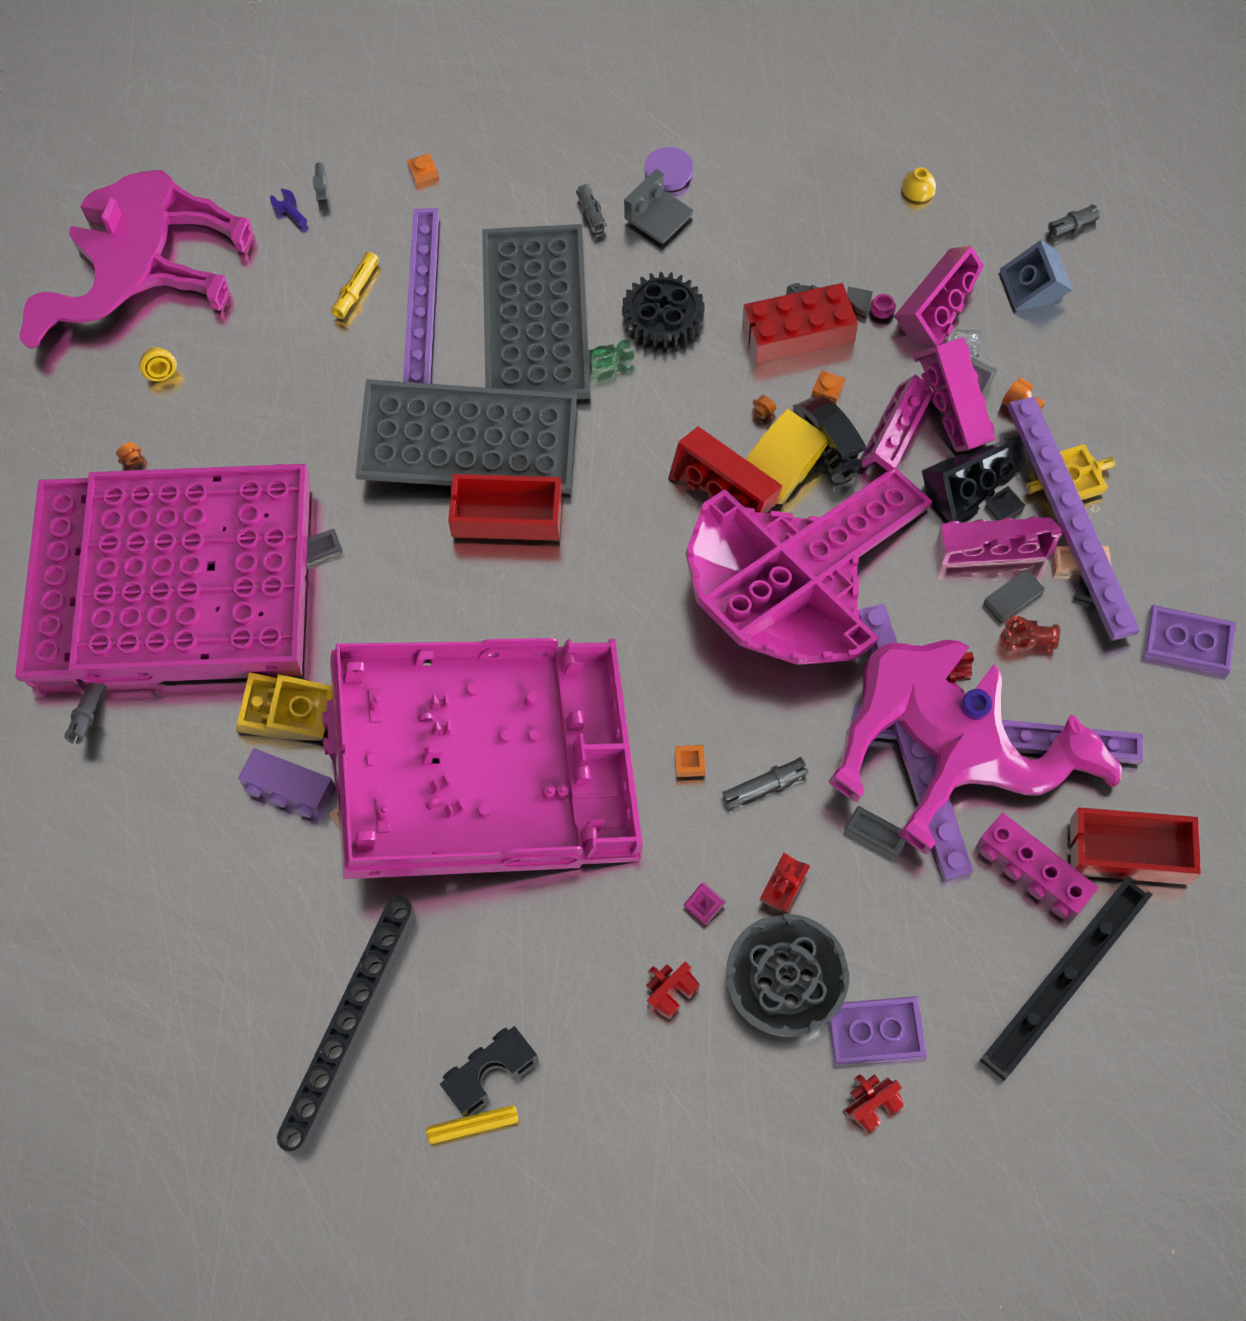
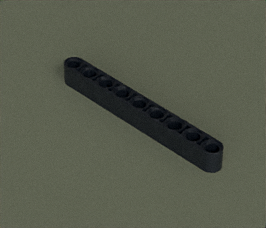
(348, 1038)

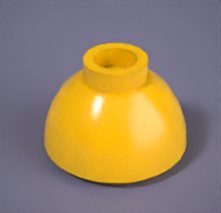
(919, 185)
(157, 364)

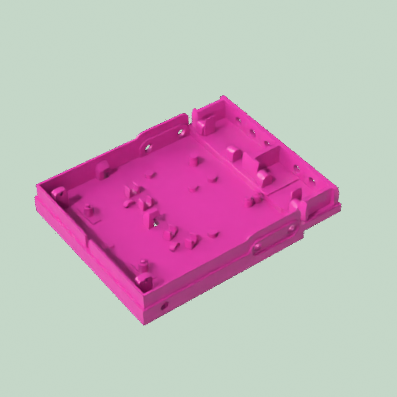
(126, 583)
(524, 748)

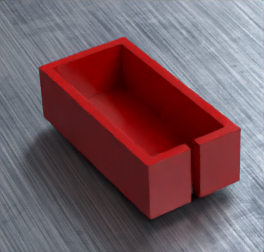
(799, 323)
(505, 507)
(1135, 845)

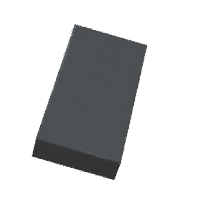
(323, 547)
(1014, 595)
(875, 833)

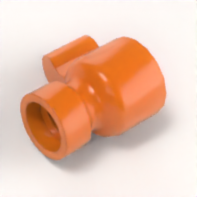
(1020, 390)

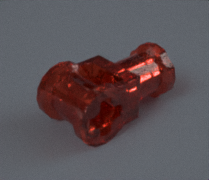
(1028, 634)

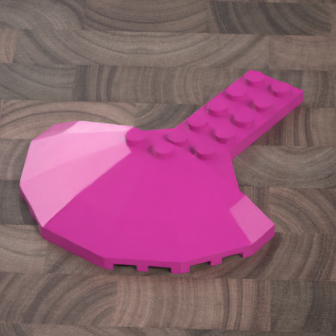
(792, 580)

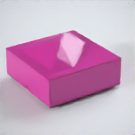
(704, 903)

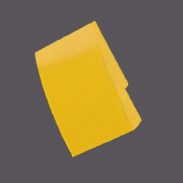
(788, 451)
(283, 707)

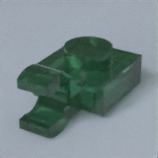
(607, 356)

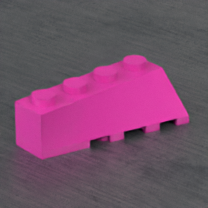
(940, 296)
(957, 393)
(998, 540)

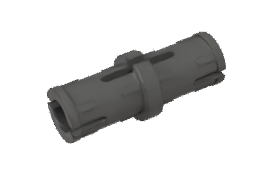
(591, 208)
(1073, 220)

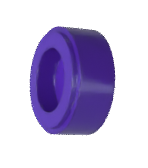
(976, 704)

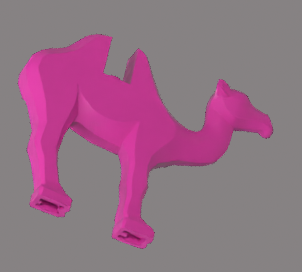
(129, 255)
(911, 687)

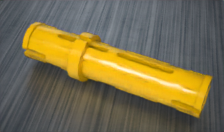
(350, 292)

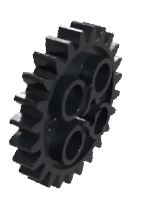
(663, 301)

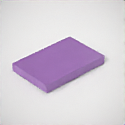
(1189, 640)
(877, 1032)

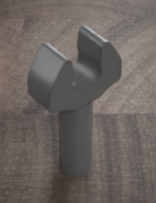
(319, 181)

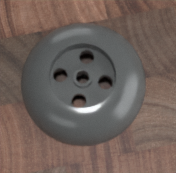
(807, 947)

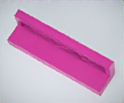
(897, 423)

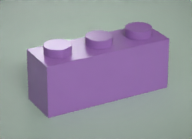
(286, 784)

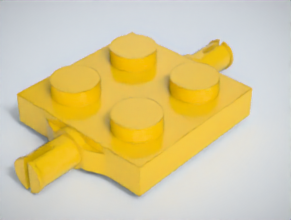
(1084, 471)

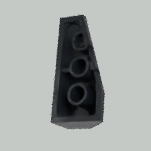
(966, 480)

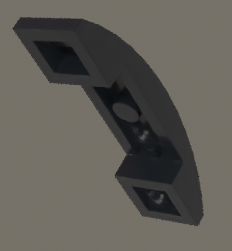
(833, 423)

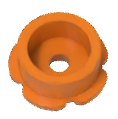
(764, 407)
(128, 453)

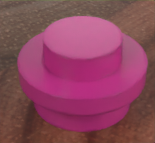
(883, 306)

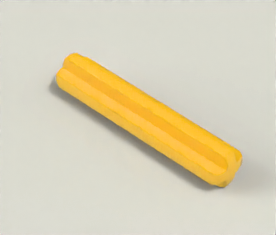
(471, 1124)

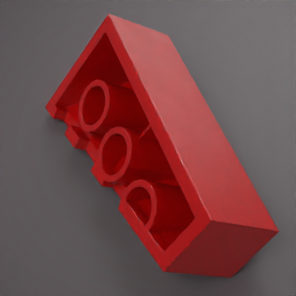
(713, 467)

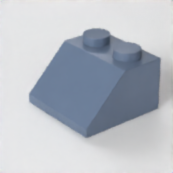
(1036, 277)

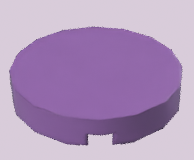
(673, 163)

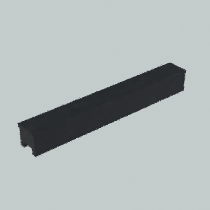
(1064, 979)

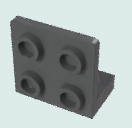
(655, 209)

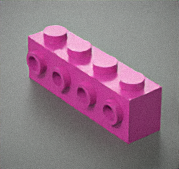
(1036, 867)

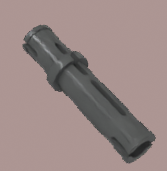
(83, 715)
(775, 778)

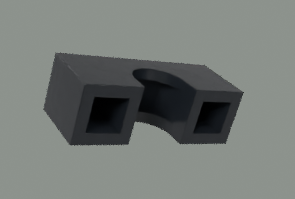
(507, 1052)

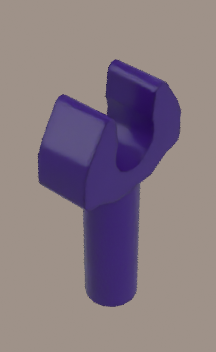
(287, 205)

